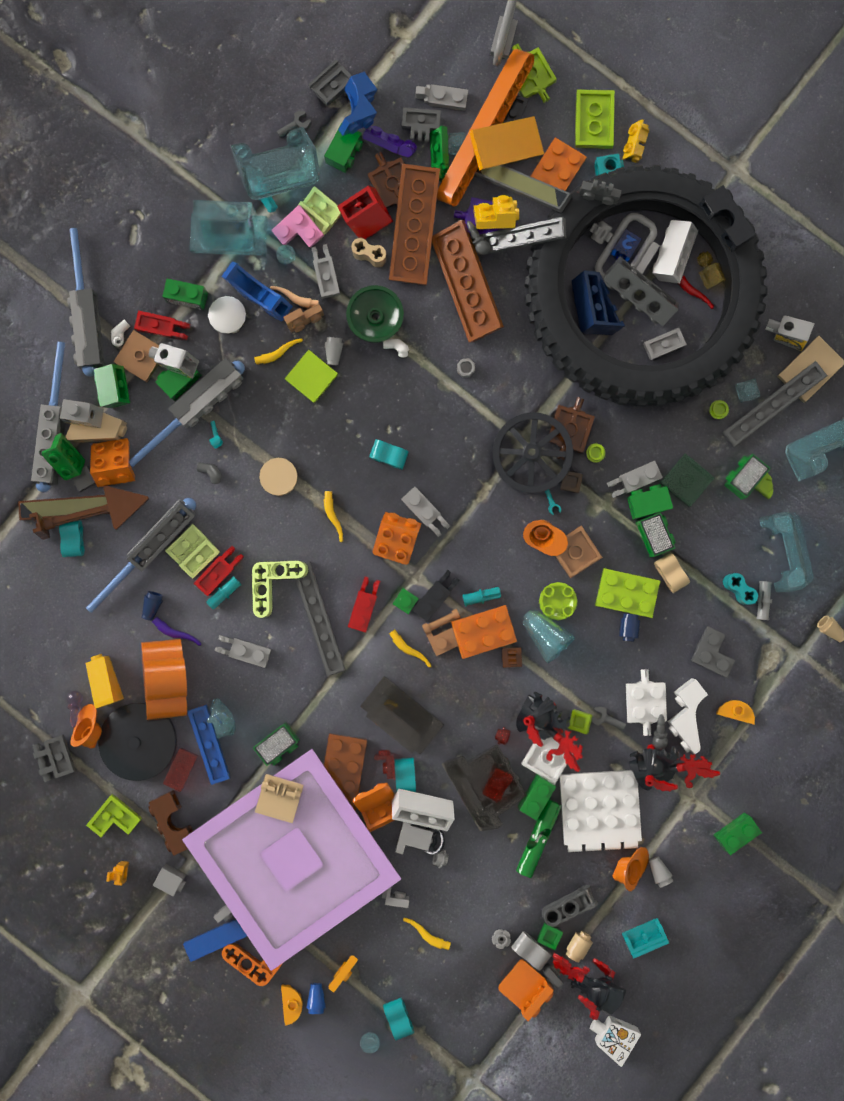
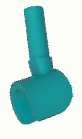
(216, 441)
(551, 502)

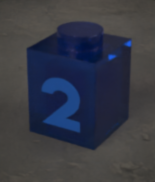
(626, 246)

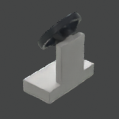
(419, 838)

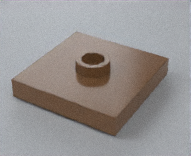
(135, 356)
(579, 553)

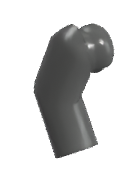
(211, 470)

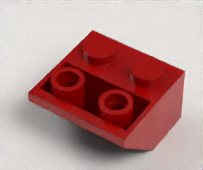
(365, 213)

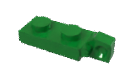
(439, 150)

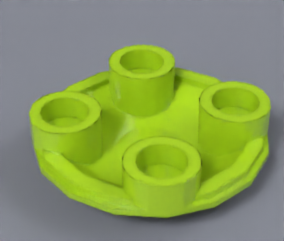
(558, 601)

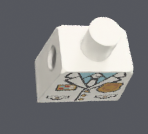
(615, 1038)

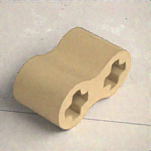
(369, 252)
(672, 572)

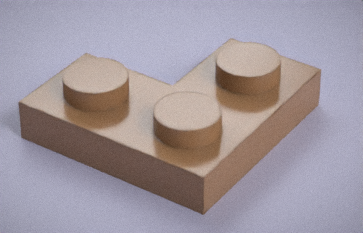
(297, 319)

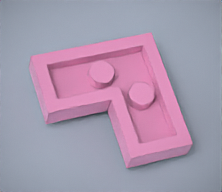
(298, 223)

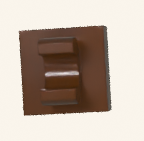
(511, 657)

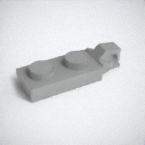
(443, 96)

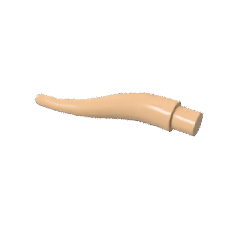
(301, 301)

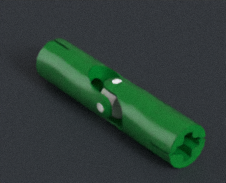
(538, 841)

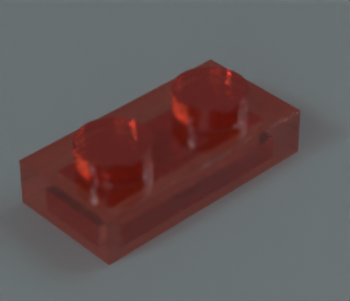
(180, 769)

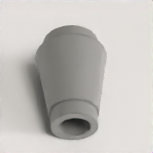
(333, 350)
(660, 872)

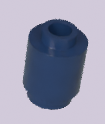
(629, 627)

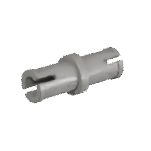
(764, 600)

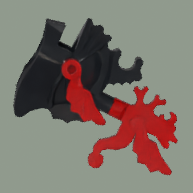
(545, 721)
(656, 768)
(600, 992)

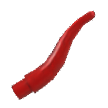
(687, 287)

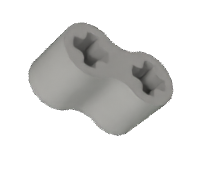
(531, 950)

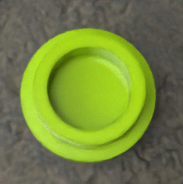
(718, 409)
(595, 453)

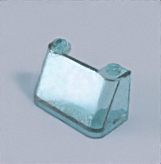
(279, 168)
(808, 453)
(800, 570)

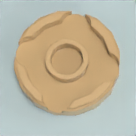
(278, 476)

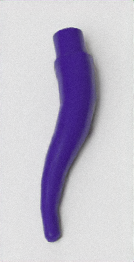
(165, 629)

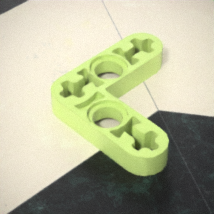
(269, 575)

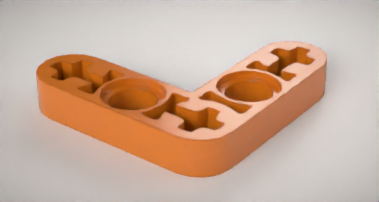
(262, 966)

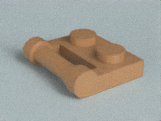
(445, 640)

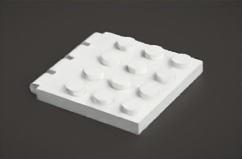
(600, 810)

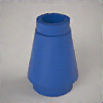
(316, 999)

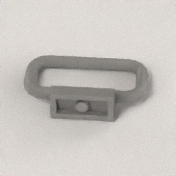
(504, 34)
(645, 253)

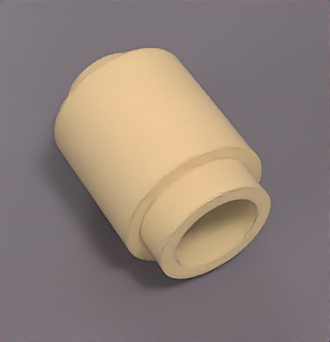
(579, 946)

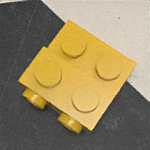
(499, 215)

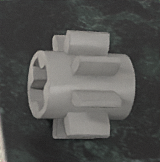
(601, 232)

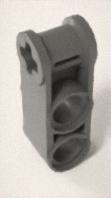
(579, 902)

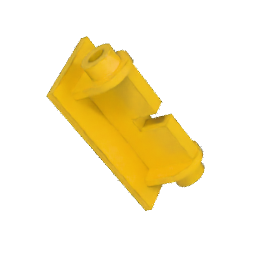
(637, 133)

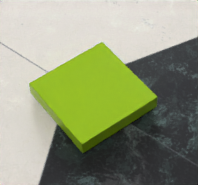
(311, 376)

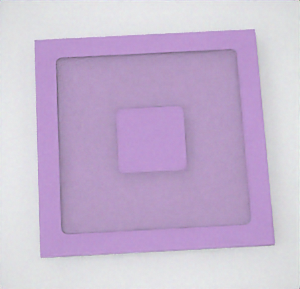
(294, 877)

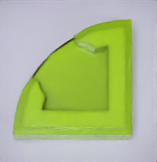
(765, 486)

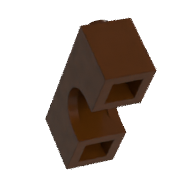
(162, 810)

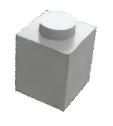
(170, 880)

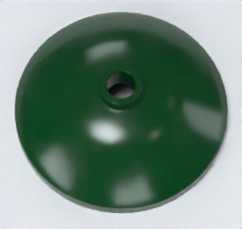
(375, 301)

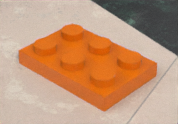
(559, 165)
(484, 631)

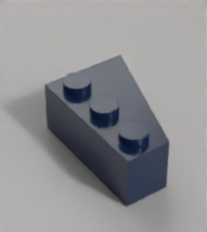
(593, 305)

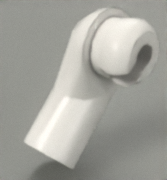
(117, 333)
(397, 344)

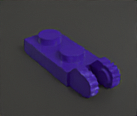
(389, 141)

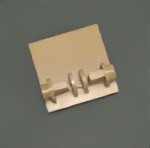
(279, 798)

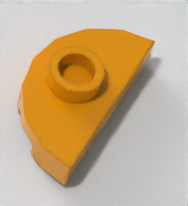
(737, 710)
(343, 973)
(291, 1004)

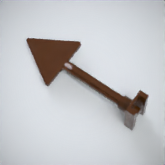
(120, 505)

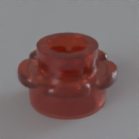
(502, 736)

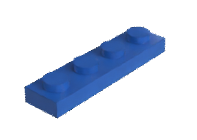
(208, 745)

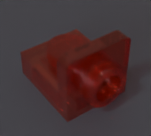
(389, 765)
(497, 784)

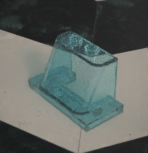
(227, 228)

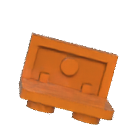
(111, 463)
(396, 538)
(376, 806)
(526, 989)

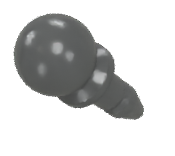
(481, 246)
(660, 736)

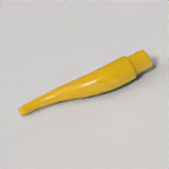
(270, 357)
(328, 505)
(400, 643)
(432, 940)

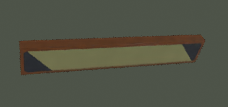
(59, 506)

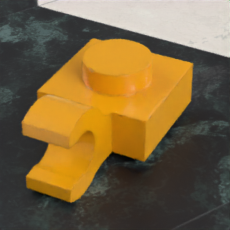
(119, 873)

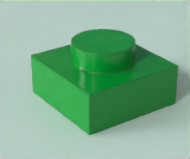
(405, 601)
(549, 936)

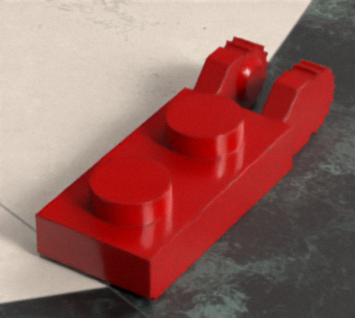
(160, 325)
(217, 572)
(363, 607)

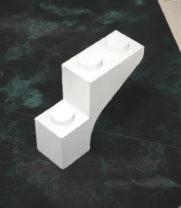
(684, 722)

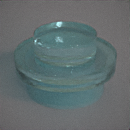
(285, 254)
(370, 1042)

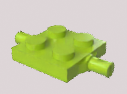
(539, 77)

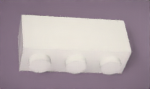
(675, 251)
(422, 810)

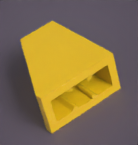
(103, 681)

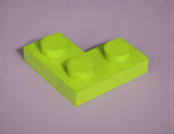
(114, 812)

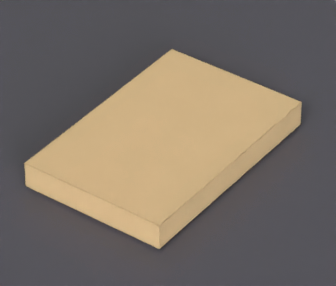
(816, 351)

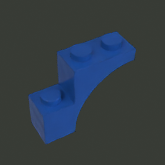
(361, 94)
(256, 292)

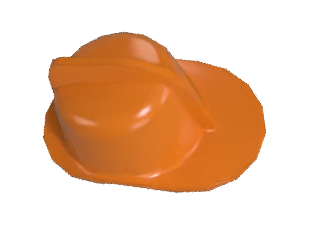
(545, 537)
(87, 729)
(631, 868)

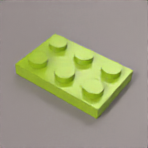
(594, 119)
(627, 593)

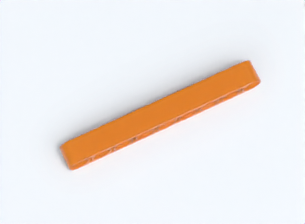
(492, 113)

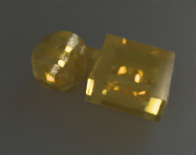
(712, 273)

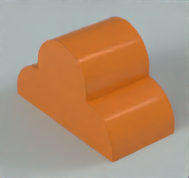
(164, 679)

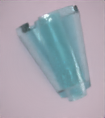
(547, 635)

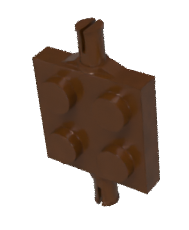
(387, 179)
(577, 425)

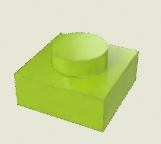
(580, 721)

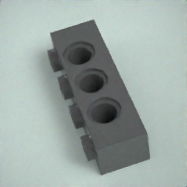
(621, 270)

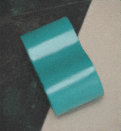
(388, 454)
(72, 539)
(740, 589)
(405, 774)
(398, 1018)

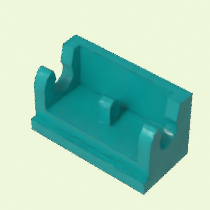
(645, 938)

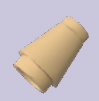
(831, 628)

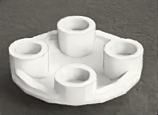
(227, 314)

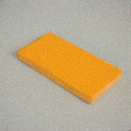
(506, 143)

